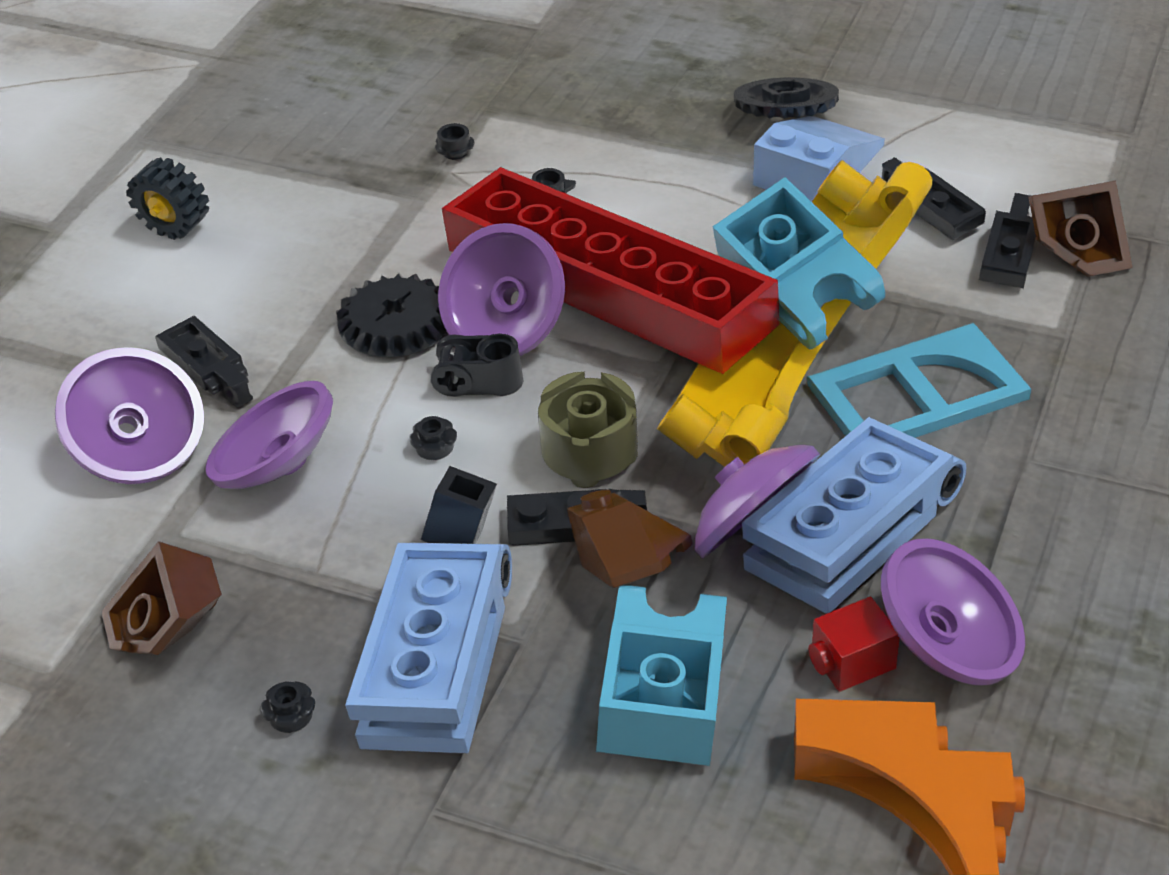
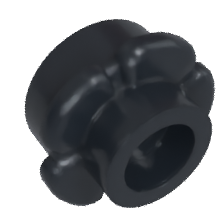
(454, 141)
(433, 437)
(292, 715)

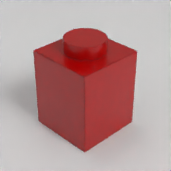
(854, 644)

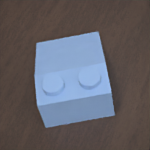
(808, 151)

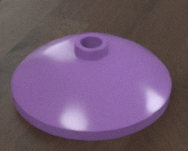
(486, 273)
(136, 390)
(271, 437)
(747, 489)
(952, 612)

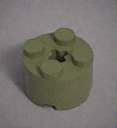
(588, 427)

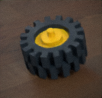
(167, 198)

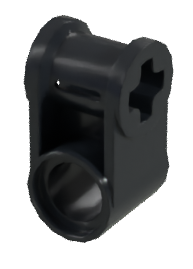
(480, 362)

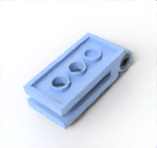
(849, 513)
(430, 647)

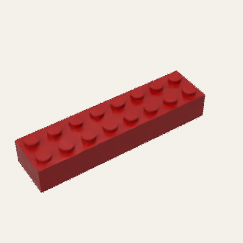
(630, 271)

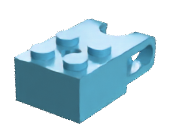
(803, 250)
(661, 680)

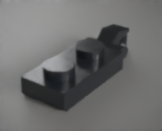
(944, 205)
(1010, 245)
(206, 359)
(544, 516)

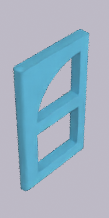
(959, 348)

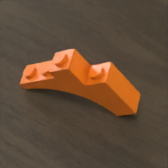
(903, 763)

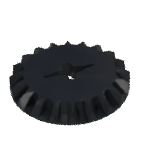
(786, 97)
(369, 328)

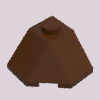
(1083, 227)
(621, 539)
(161, 600)

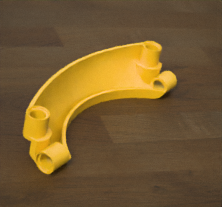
(751, 401)

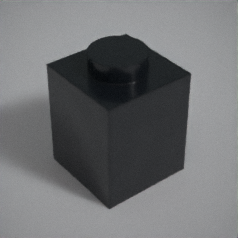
(458, 508)

